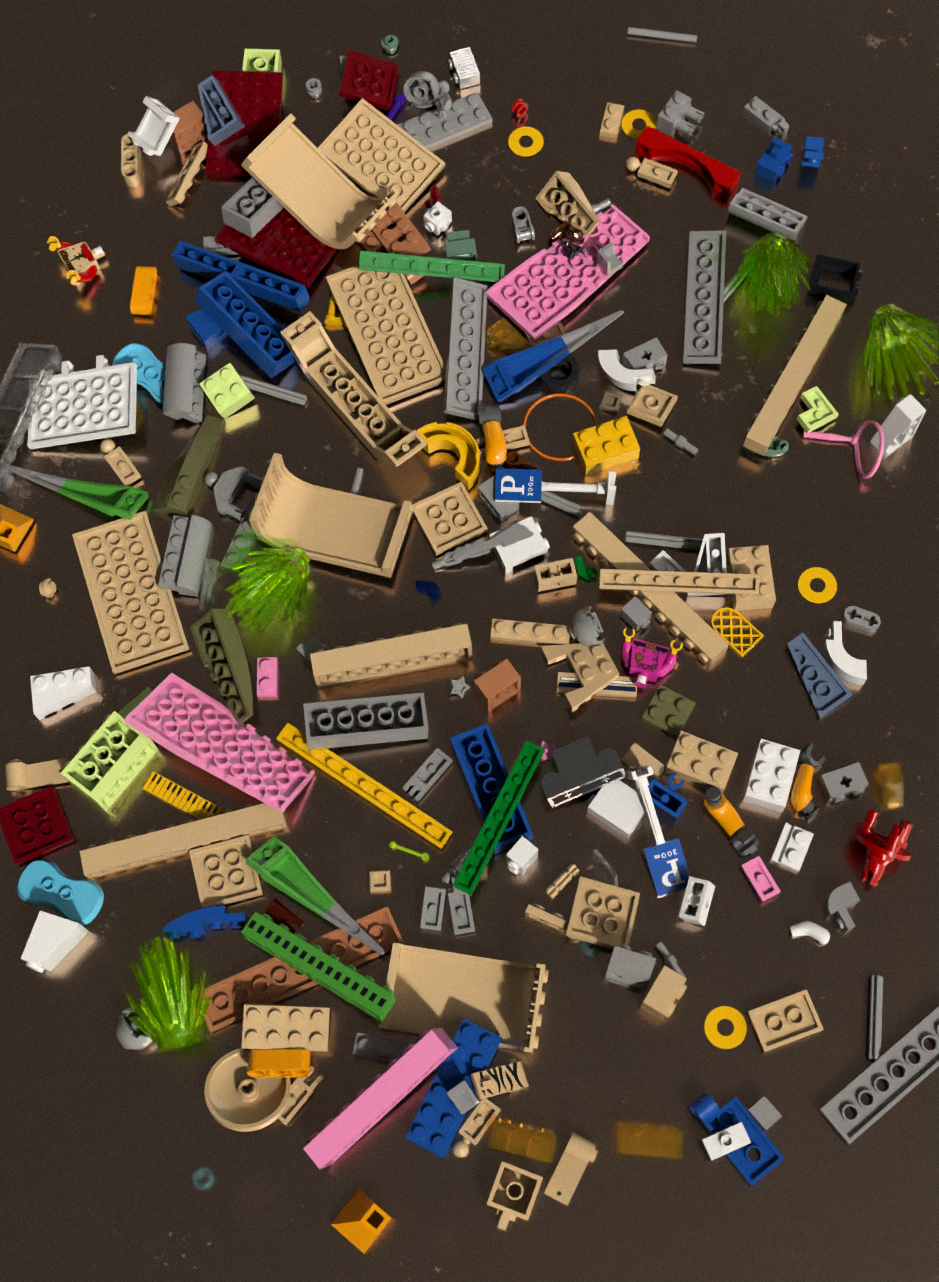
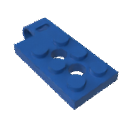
(731, 1114)

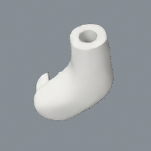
(810, 929)

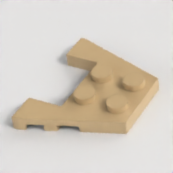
(591, 666)

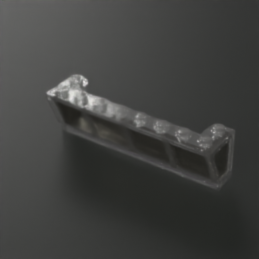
(20, 397)

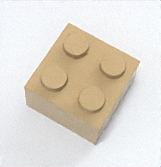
(664, 991)

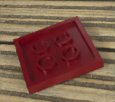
(369, 79)
(35, 825)

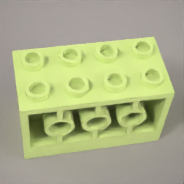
(109, 761)

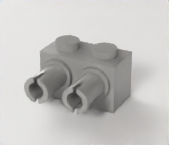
(675, 111)

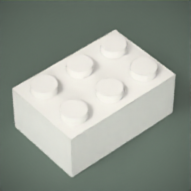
(771, 775)

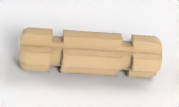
(562, 880)

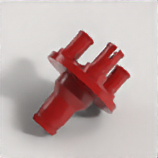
(881, 848)

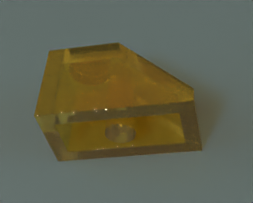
(890, 785)

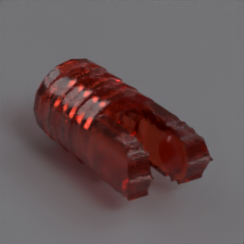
(281, 913)

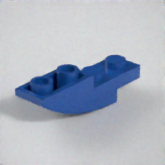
(196, 922)

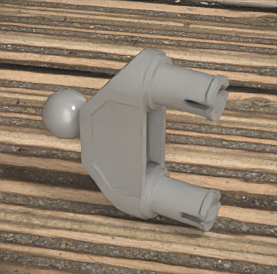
(228, 487)

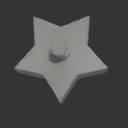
(458, 687)

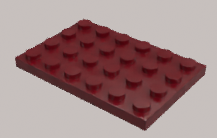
(258, 104)
(281, 247)

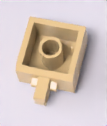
(513, 1193)

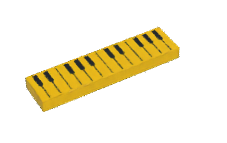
(180, 797)

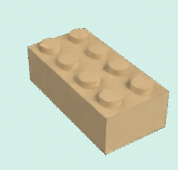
(285, 1027)

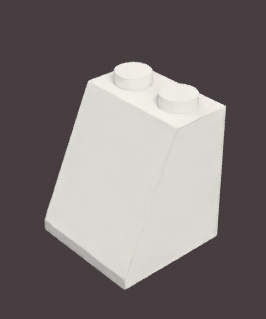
(51, 941)

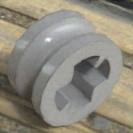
(312, 83)

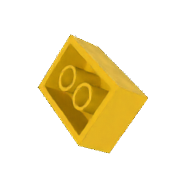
(606, 445)

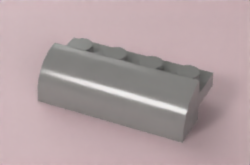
(767, 214)
(182, 378)
(185, 555)

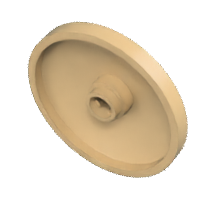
(242, 1100)

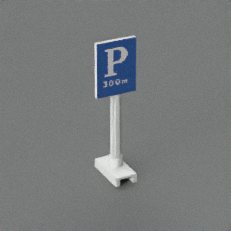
(527, 485)
(664, 859)

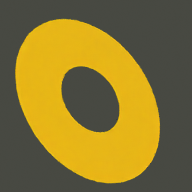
(635, 114)
(526, 131)
(817, 597)
(715, 1037)

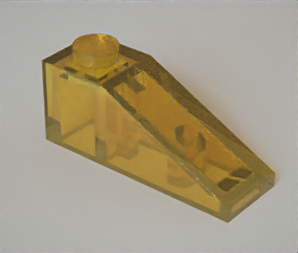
(506, 338)

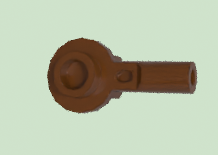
(514, 461)

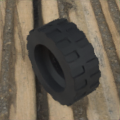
(566, 384)

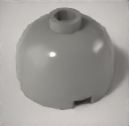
(421, 89)
(586, 627)
(128, 1033)

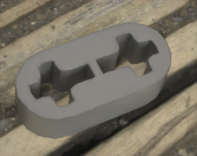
(861, 619)

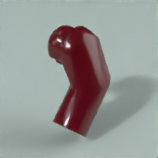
(435, 197)

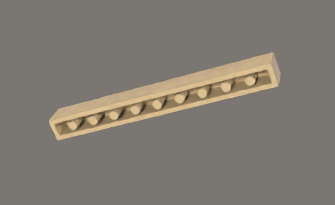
(794, 375)
(666, 605)
(179, 839)

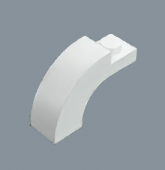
(621, 376)
(843, 664)

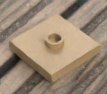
(652, 404)

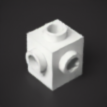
(437, 218)

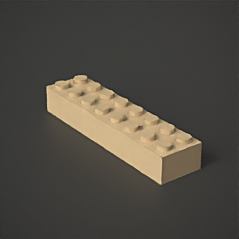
(391, 655)

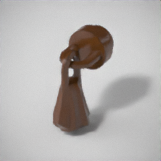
(573, 234)

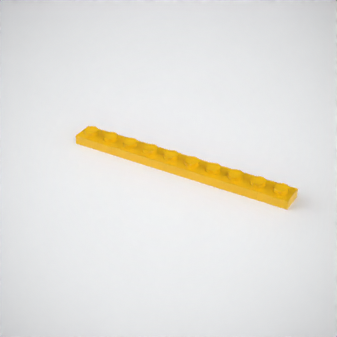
(366, 787)

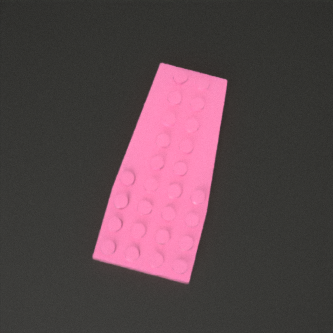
(553, 286)
(211, 738)

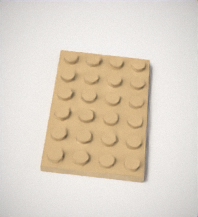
(381, 155)

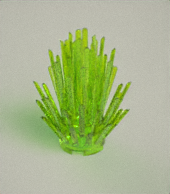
(773, 272)
(270, 584)
(170, 1003)

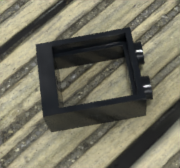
(835, 265)

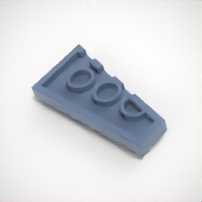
(819, 679)

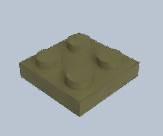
(668, 711)

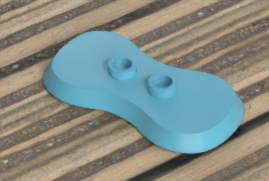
(149, 369)
(49, 886)

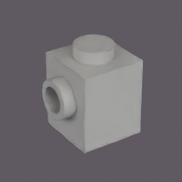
(636, 614)

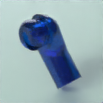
(430, 587)

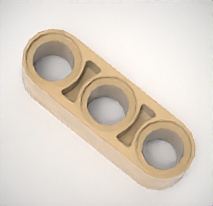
(130, 162)

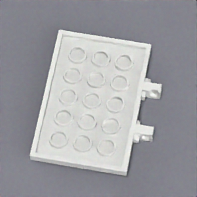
(86, 405)

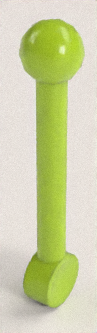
(392, 844)

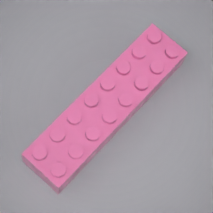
(380, 1097)

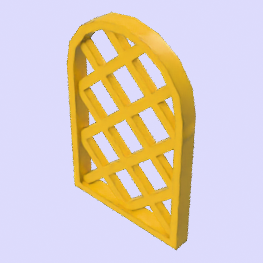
(731, 635)

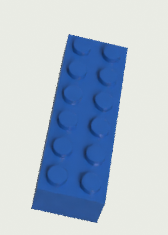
(245, 323)
(485, 777)
(438, 1115)

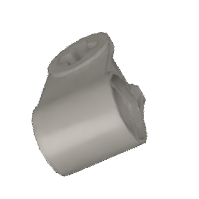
(522, 227)

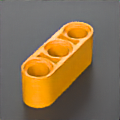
(143, 290)
(279, 1063)

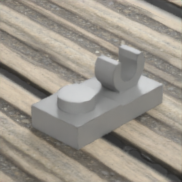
(433, 908)

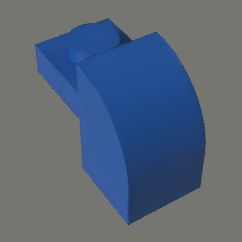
(812, 151)

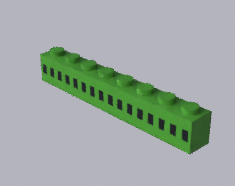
(318, 966)

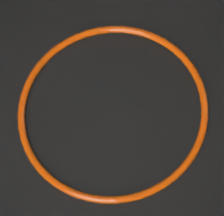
(553, 395)

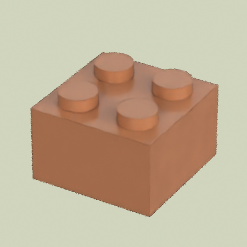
(190, 128)
(497, 684)

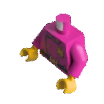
(646, 659)

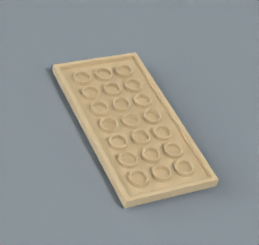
(387, 332)
(123, 580)

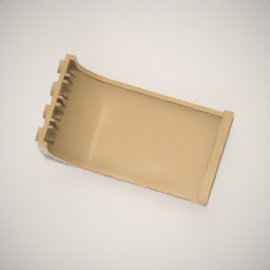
(314, 187)
(328, 522)
(445, 987)

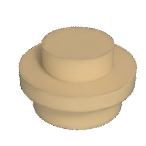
(47, 588)

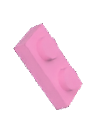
(267, 677)
(760, 879)

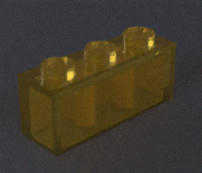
(522, 1141)
(649, 1141)

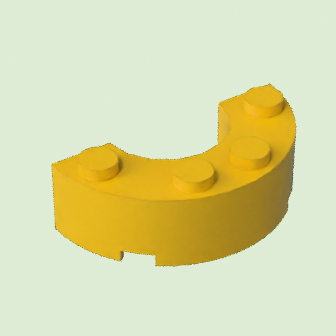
(458, 441)

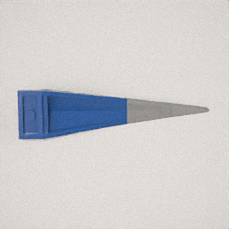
(520, 369)

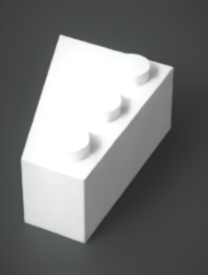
(900, 424)
(711, 557)
(60, 689)

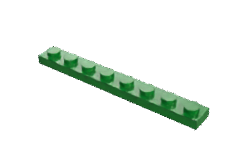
(430, 266)
(498, 818)

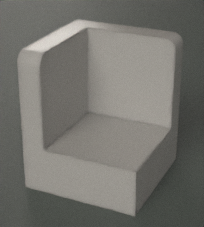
(608, 260)
(305, 651)
(463, 1097)
(764, 1113)

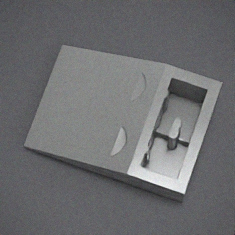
(630, 968)

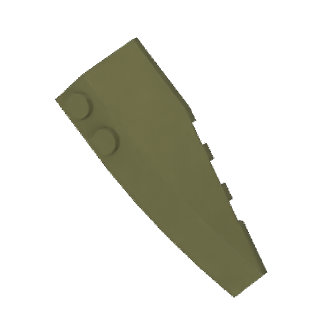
(187, 473)
(224, 655)

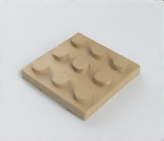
(449, 518)
(223, 873)
(602, 913)

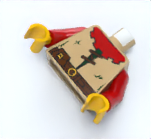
(77, 259)

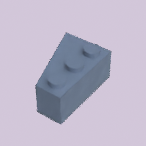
(218, 110)

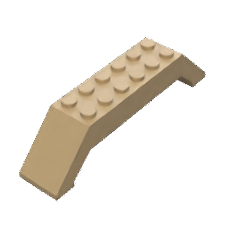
(349, 393)

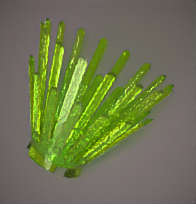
(893, 333)

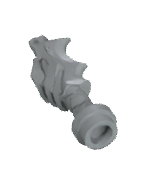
(443, 99)

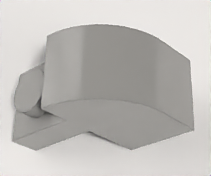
(837, 905)

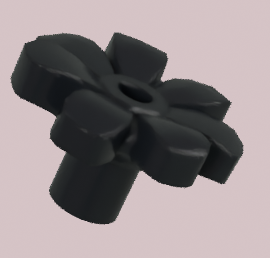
(573, 249)

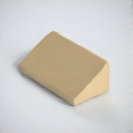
(638, 757)

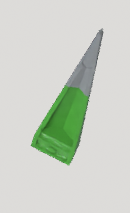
(107, 498)
(287, 873)

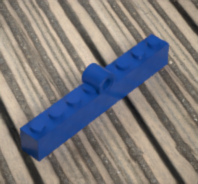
(251, 279)

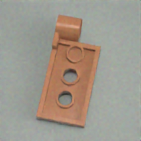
(412, 245)

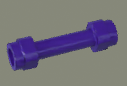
(398, 102)

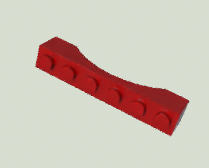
(658, 145)

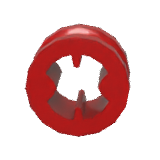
(519, 108)

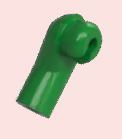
(585, 572)

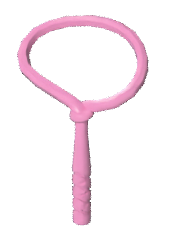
(853, 440)

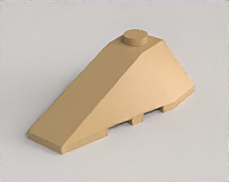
(567, 201)

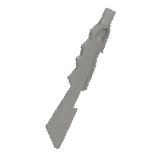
(480, 547)

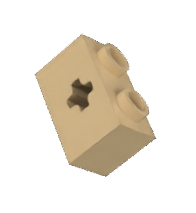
(555, 574)

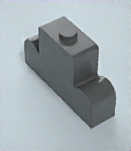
(580, 771)

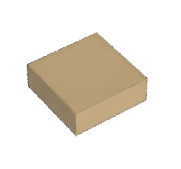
(380, 881)

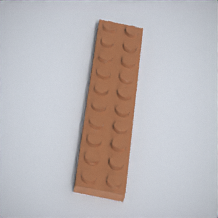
(276, 981)

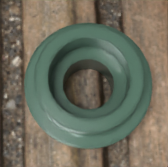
(389, 43)

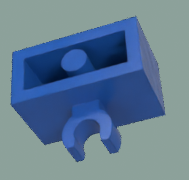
(774, 159)
(666, 796)

